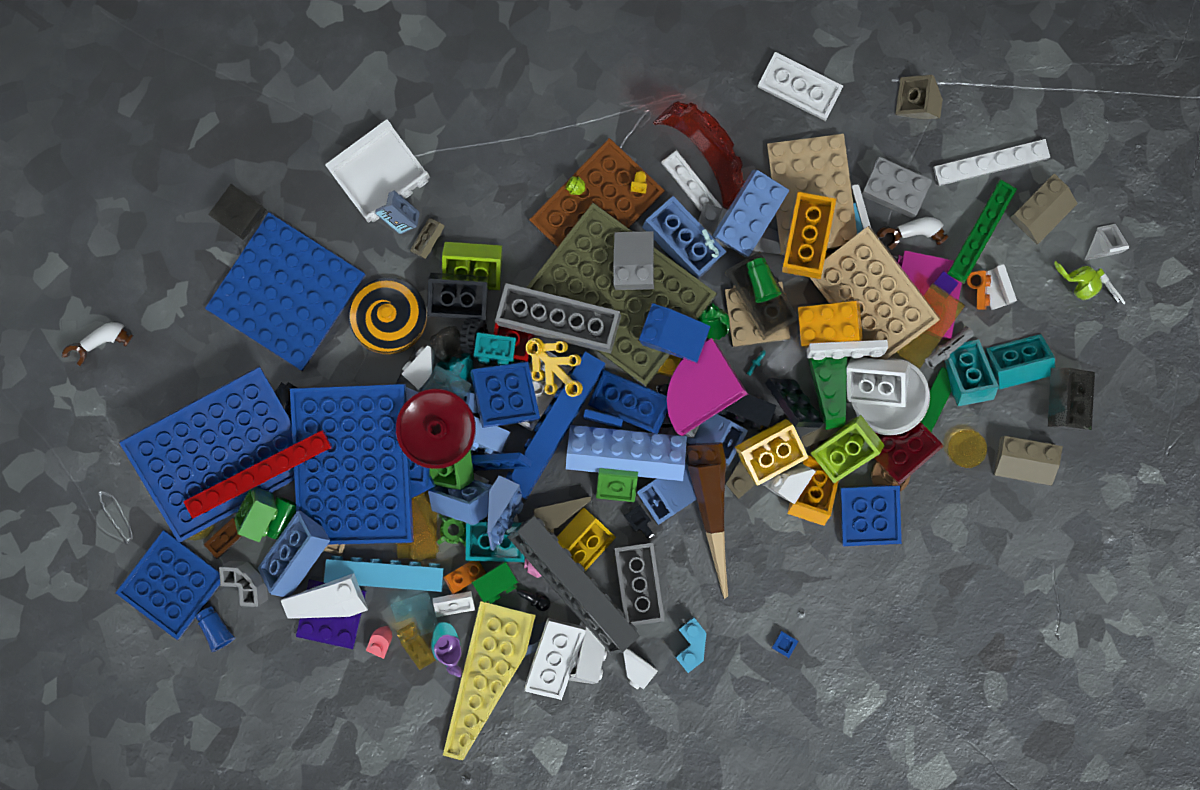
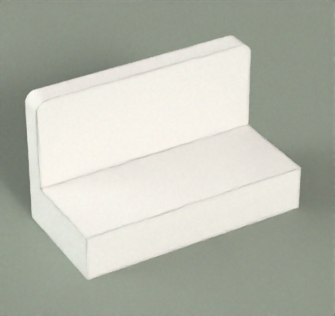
(1001, 289)

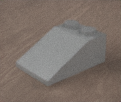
(634, 260)

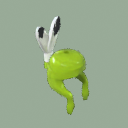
(1089, 282)

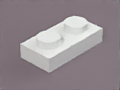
(453, 604)

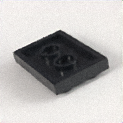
(794, 403)

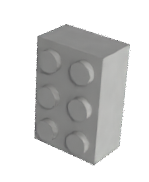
(896, 188)

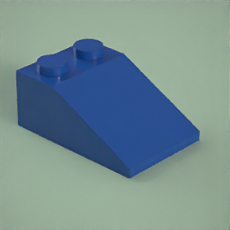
(674, 333)

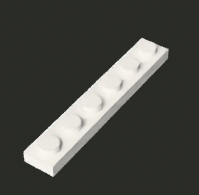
(991, 162)

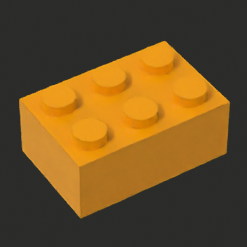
(830, 323)

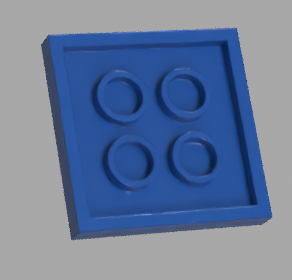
(505, 394)
(870, 515)

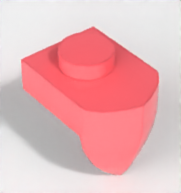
(380, 641)

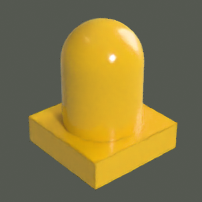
(639, 183)

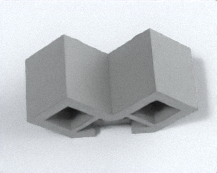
(250, 583)

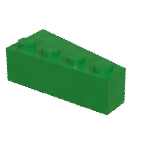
(830, 386)

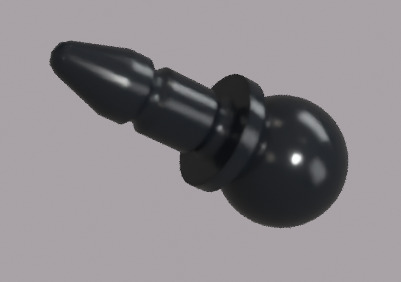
(542, 603)

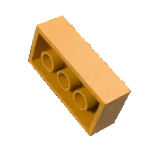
(809, 235)

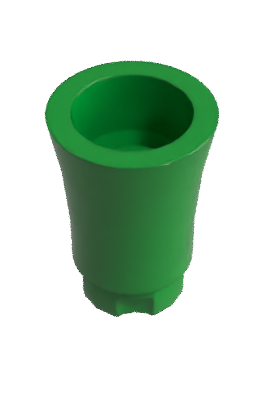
(762, 280)
(286, 511)

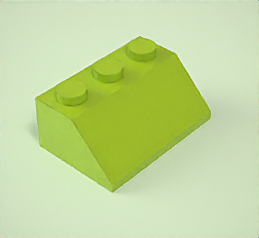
(473, 260)

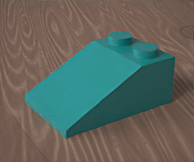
(970, 374)
(479, 546)

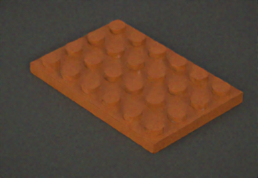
(607, 185)

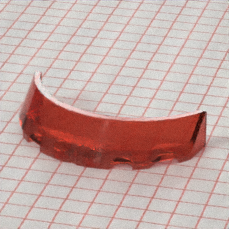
(712, 142)

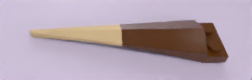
(708, 479)

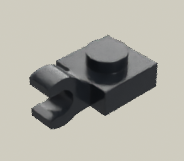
(638, 520)

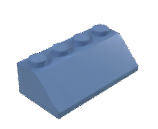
(682, 238)
(293, 555)

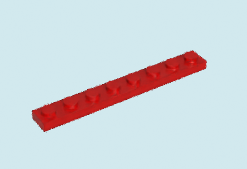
(257, 474)

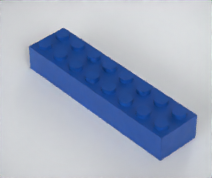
(556, 424)

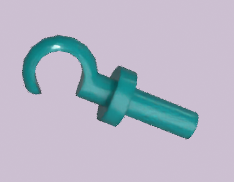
(756, 362)

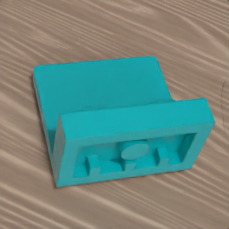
(494, 349)

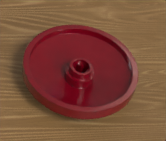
(435, 428)

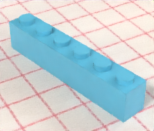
(386, 575)

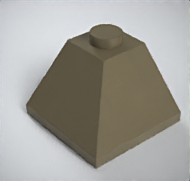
(919, 98)

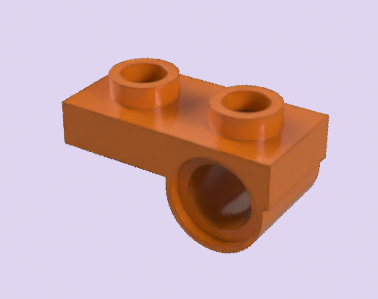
(983, 298)
(464, 576)

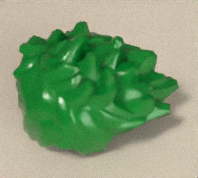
(718, 320)

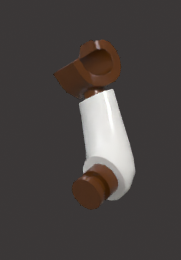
(925, 226)
(106, 333)

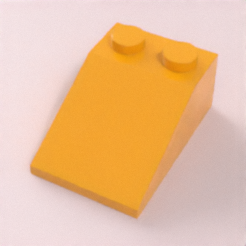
(817, 498)

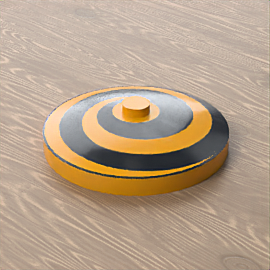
(388, 315)

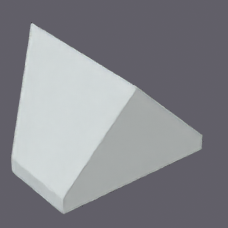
(1107, 242)

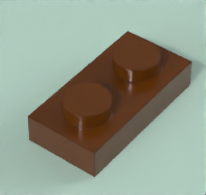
(223, 539)

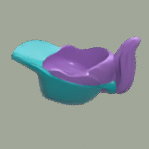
(447, 647)

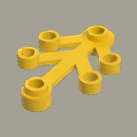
(552, 365)

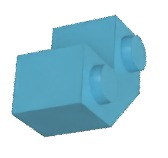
(694, 653)

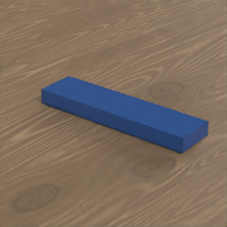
(500, 461)

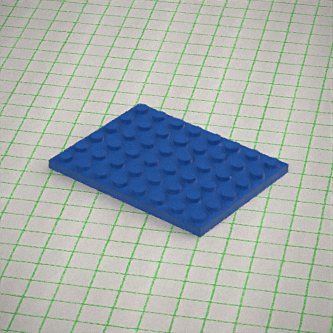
(208, 445)
(364, 480)

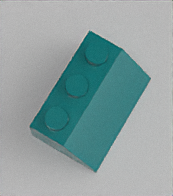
(1021, 361)

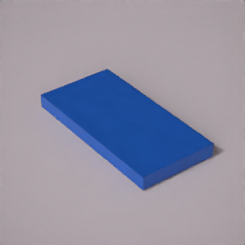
(629, 401)

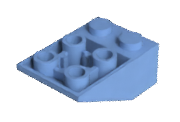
(720, 430)
(667, 497)
(504, 504)

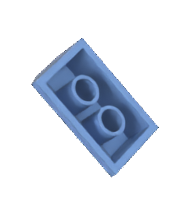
(464, 505)

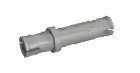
(935, 359)

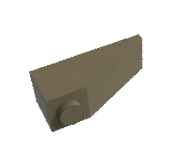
(558, 514)

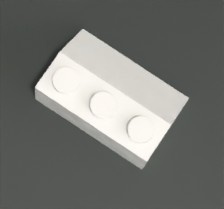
(878, 381)

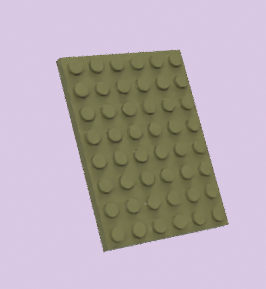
(585, 273)

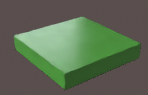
(617, 485)

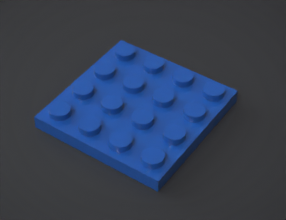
(170, 585)

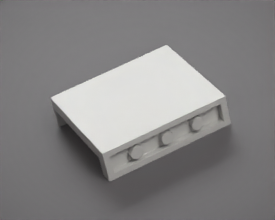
(376, 167)

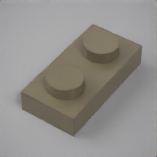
(427, 238)

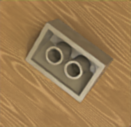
(1044, 209)
(1027, 460)

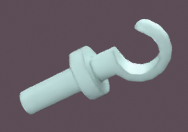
(709, 242)

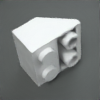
(421, 368)

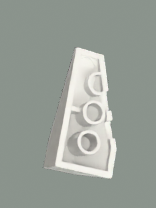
(332, 599)

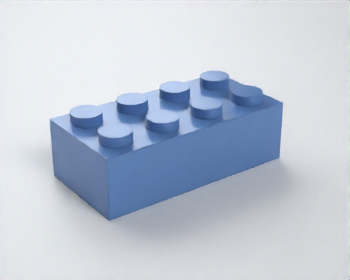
(750, 213)

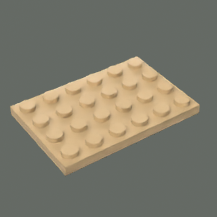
(819, 169)
(887, 297)

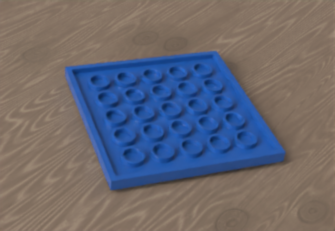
(285, 291)

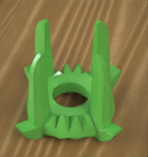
(445, 536)

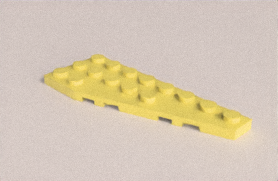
(492, 659)

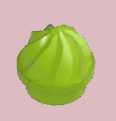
(575, 186)

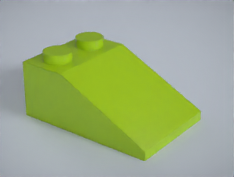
(848, 449)

